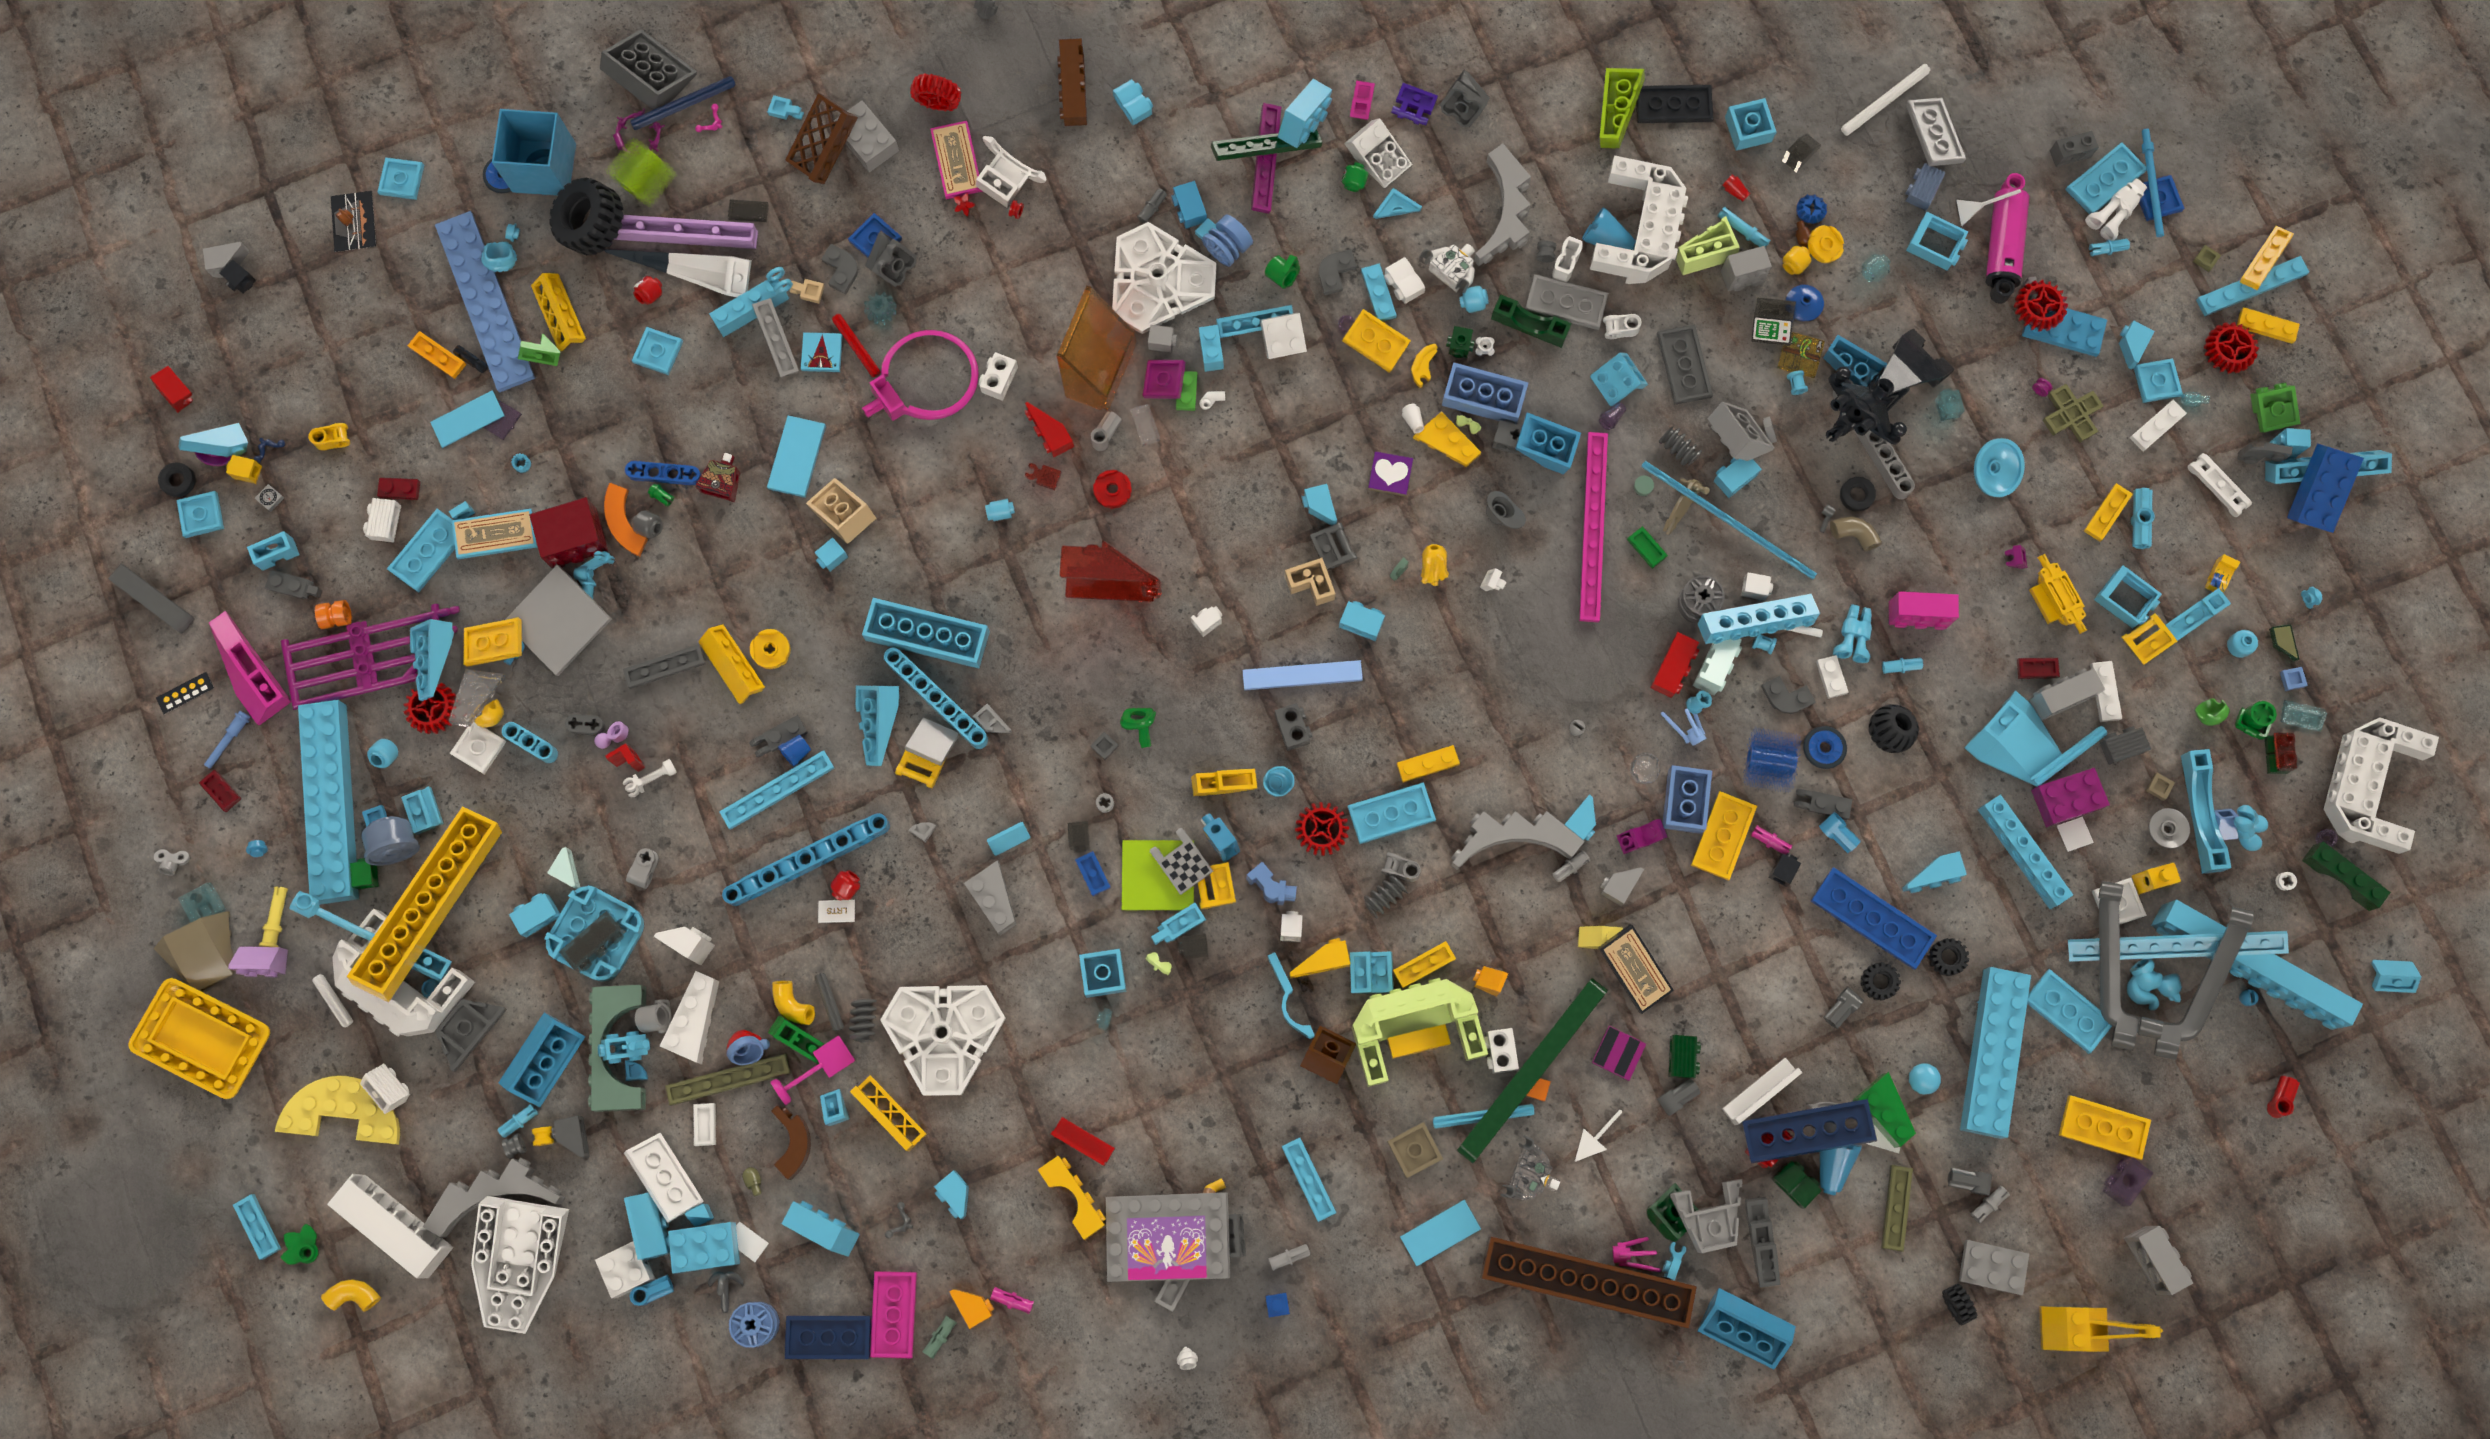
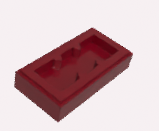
(2038, 668)
(220, 790)

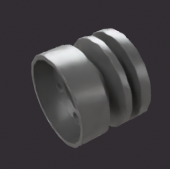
(1691, 603)

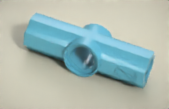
(2142, 530)

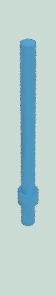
(2148, 149)

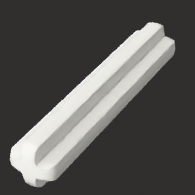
(332, 1000)

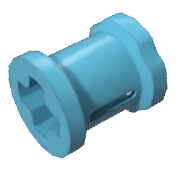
(1797, 382)
(1764, 643)
(1696, 704)

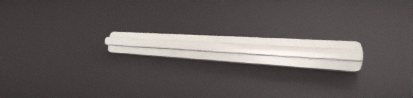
(1885, 99)

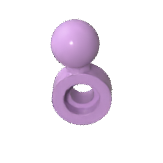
(617, 732)

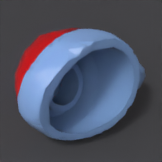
(745, 1047)

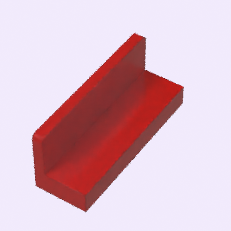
(1083, 1141)

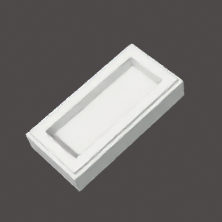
(704, 1124)

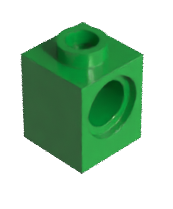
(363, 875)

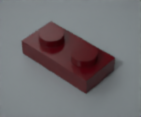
(398, 488)

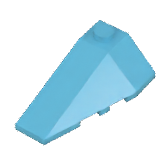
(431, 646)
(877, 711)

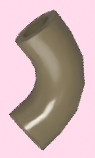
(1857, 528)

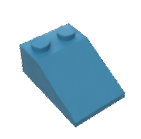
(1548, 443)

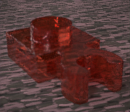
(1046, 476)

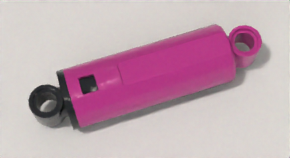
(2007, 239)

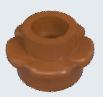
(345, 217)

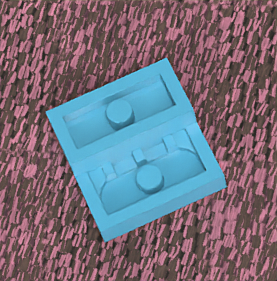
(1371, 972)

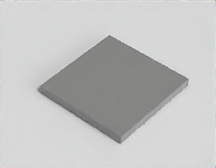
(559, 620)

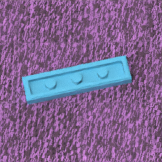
(1308, 1179)

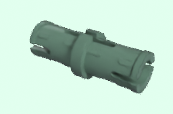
(939, 1337)

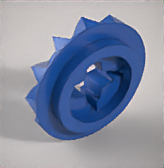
(1804, 212)

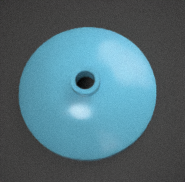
(1999, 467)

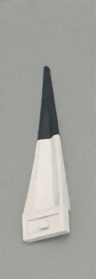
(719, 273)

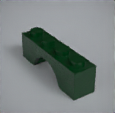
(1512, 314)
(2363, 888)

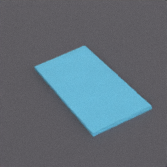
(467, 419)
(1440, 1233)

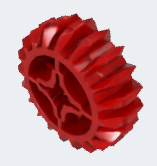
(935, 92)
(2034, 313)
(2224, 353)
(436, 722)
(1333, 843)

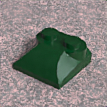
(1666, 1217)

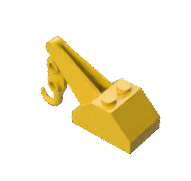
(2084, 1329)

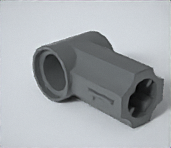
(1846, 1004)
(1675, 1099)
(1975, 1181)

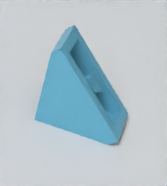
(833, 1108)

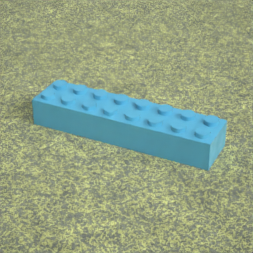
(1995, 1053)

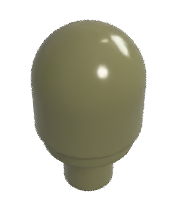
(752, 1180)

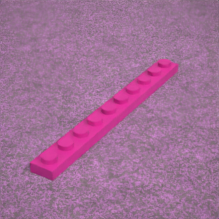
(1593, 527)

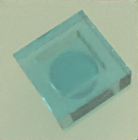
(1104, 1019)

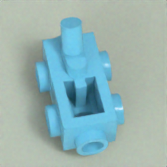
(630, 1046)

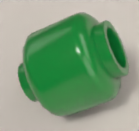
(1354, 177)

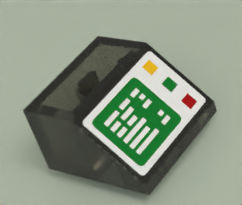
(1773, 321)

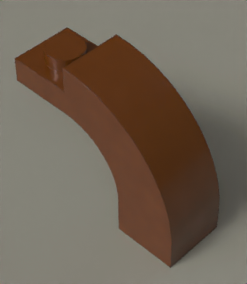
(800, 1143)

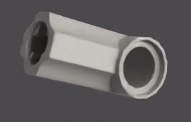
(1105, 430)

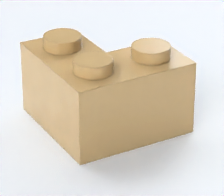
(1312, 576)

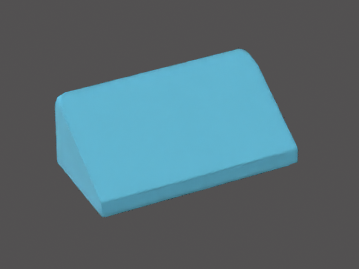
(1008, 838)

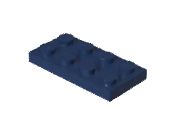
(827, 1337)

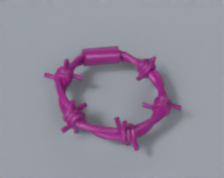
(621, 123)

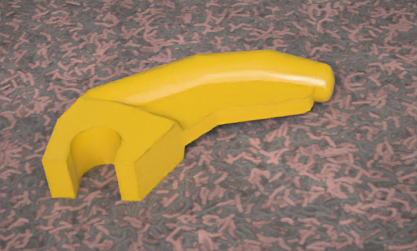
(1420, 366)

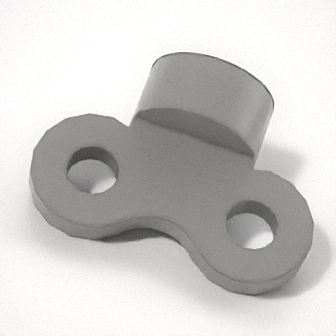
(170, 861)

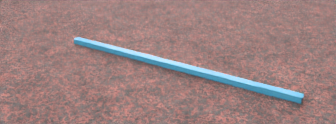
(1729, 520)

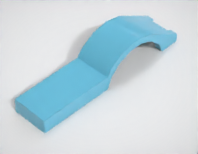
(1286, 986)

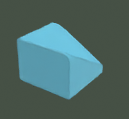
(699, 1214)

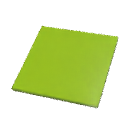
(1145, 882)

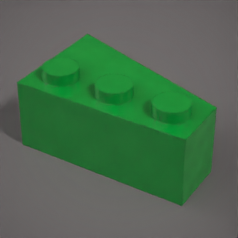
(1888, 1110)

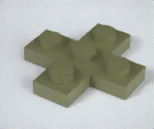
(2073, 413)

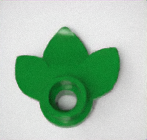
(298, 1245)

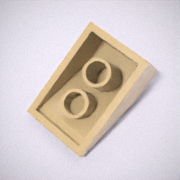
(841, 510)

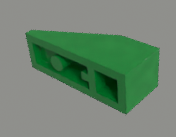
(795, 1038)

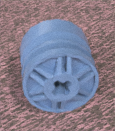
(1227, 240)
(765, 1321)

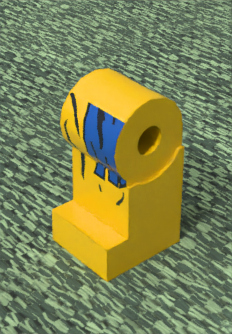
(2221, 573)

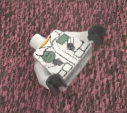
(1451, 265)

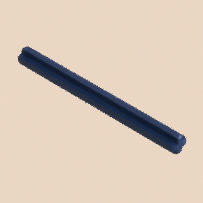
(682, 103)

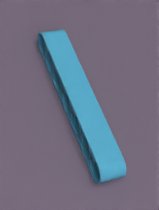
(929, 691)

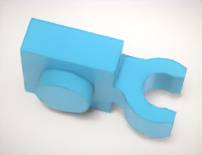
(783, 107)
(1672, 1266)

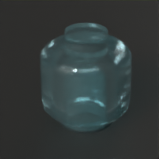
(1876, 267)

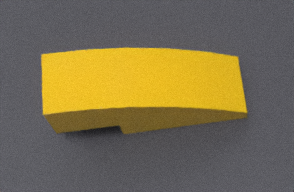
(1223, 782)
(1418, 1041)

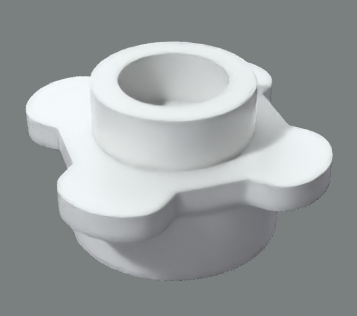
(1488, 341)

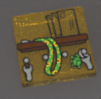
(1801, 355)

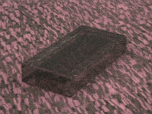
(748, 210)

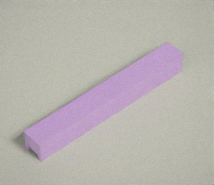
(688, 231)

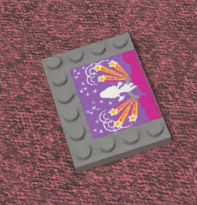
(1167, 1237)

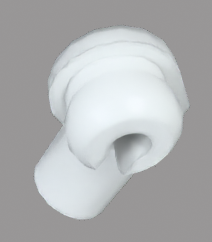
(1210, 398)

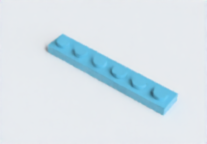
(2239, 292)
(776, 790)

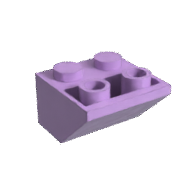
(259, 961)

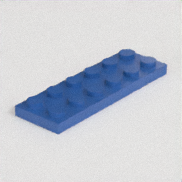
(1873, 918)

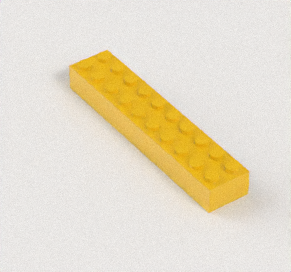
(424, 904)

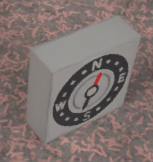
(269, 498)

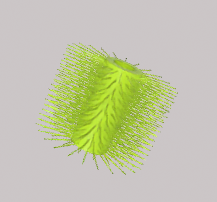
(641, 172)

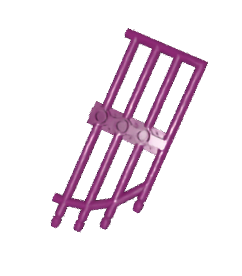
(362, 657)

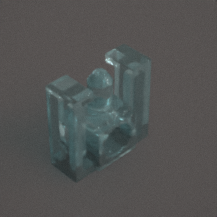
(208, 894)

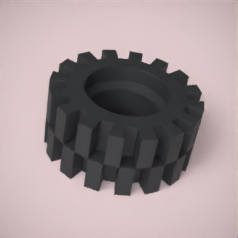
(1957, 948)
(1872, 990)
(1959, 1304)

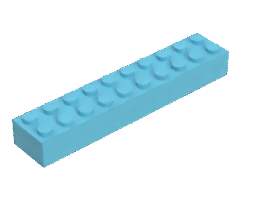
(327, 800)
(2267, 971)

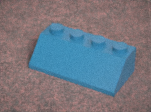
(541, 1060)
(1747, 1328)

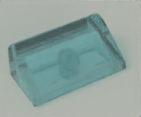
(2303, 715)

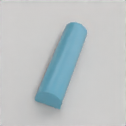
(1249, 321)

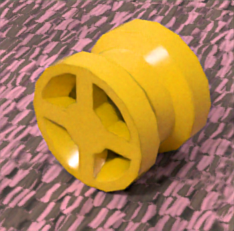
(542, 1136)

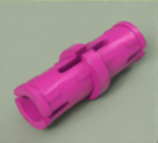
(1771, 840)
(1011, 1300)

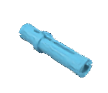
(1749, 232)

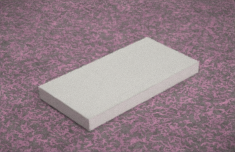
(663, 1177)

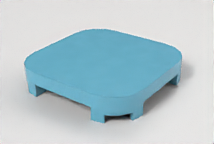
(582, 910)

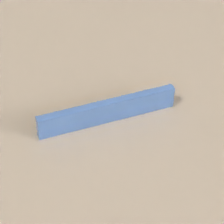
(1302, 675)

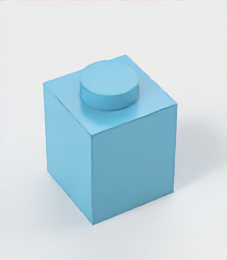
(830, 555)

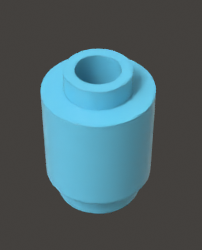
(999, 510)

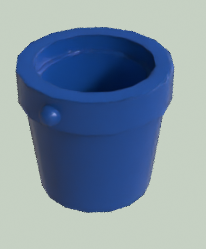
(794, 750)

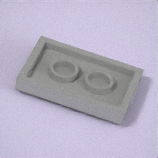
(1994, 1267)

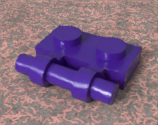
(1416, 99)

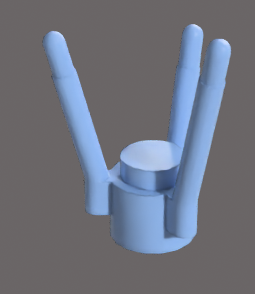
(1695, 734)

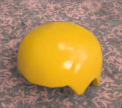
(490, 715)

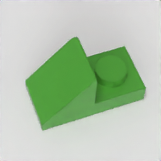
(542, 353)

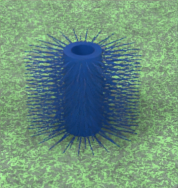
(1771, 759)

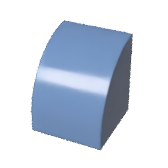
(2225, 822)

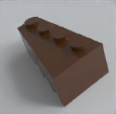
(1073, 82)

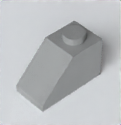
(219, 256)
(1620, 885)

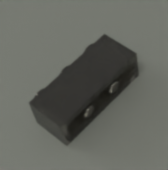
(593, 942)

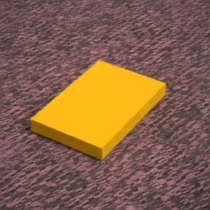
(1376, 340)
(492, 641)

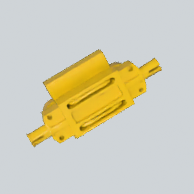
(2057, 596)

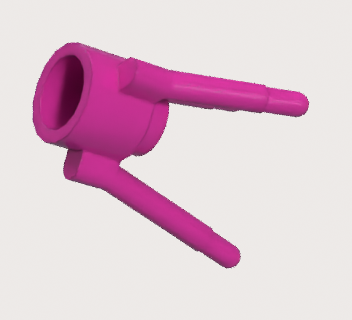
(1622, 1254)

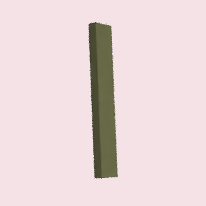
(727, 1079)

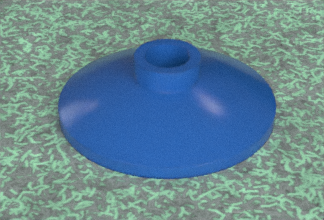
(1810, 310)

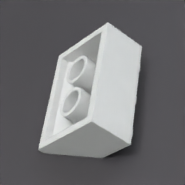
(689, 943)

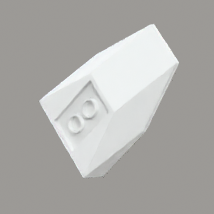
(515, 1259)

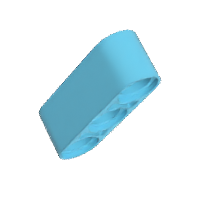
(523, 736)

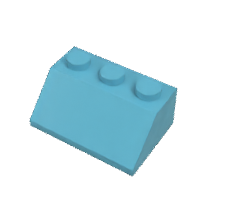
(647, 1227)

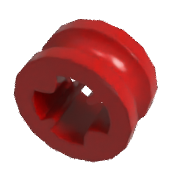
(1016, 209)

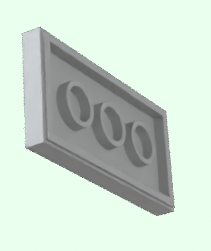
(1935, 131)
(1566, 301)

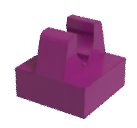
(2019, 554)

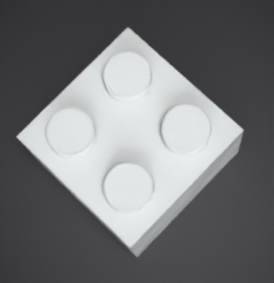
(1283, 335)
(624, 1271)

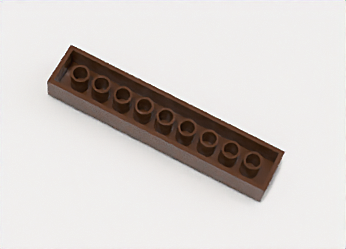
(1588, 1282)

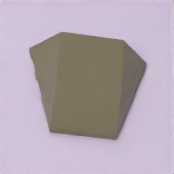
(200, 950)

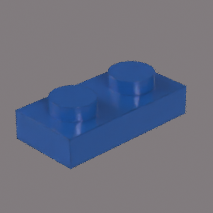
(1092, 873)

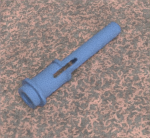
(233, 730)

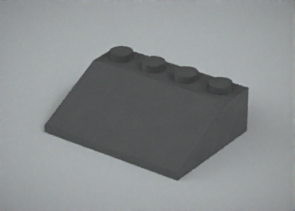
(646, 69)

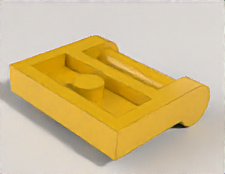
(2153, 644)
(922, 763)
(1221, 885)

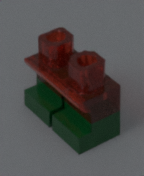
(2285, 754)

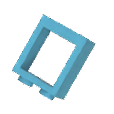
(1945, 228)
(2138, 585)

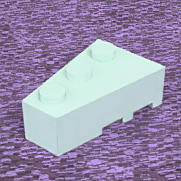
(1717, 665)

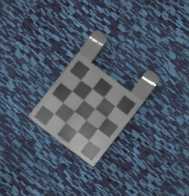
(1184, 865)

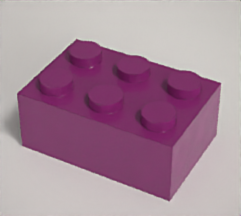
(2070, 797)

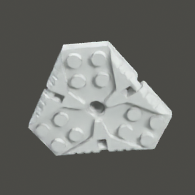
(1146, 299)
(944, 1063)

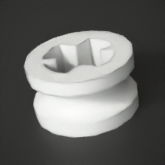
(2291, 878)

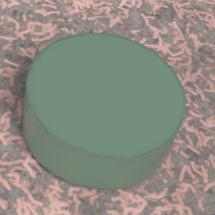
(1643, 485)

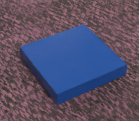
(2168, 196)
(867, 233)

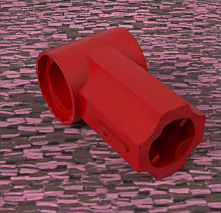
(2284, 1095)

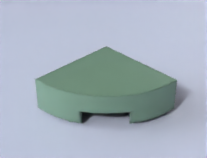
(1399, 569)

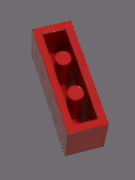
(1675, 665)

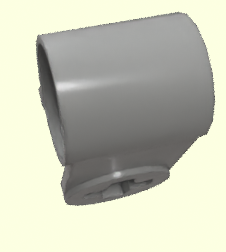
(1399, 867)
(642, 870)

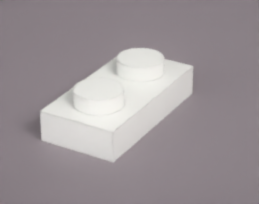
(1832, 676)

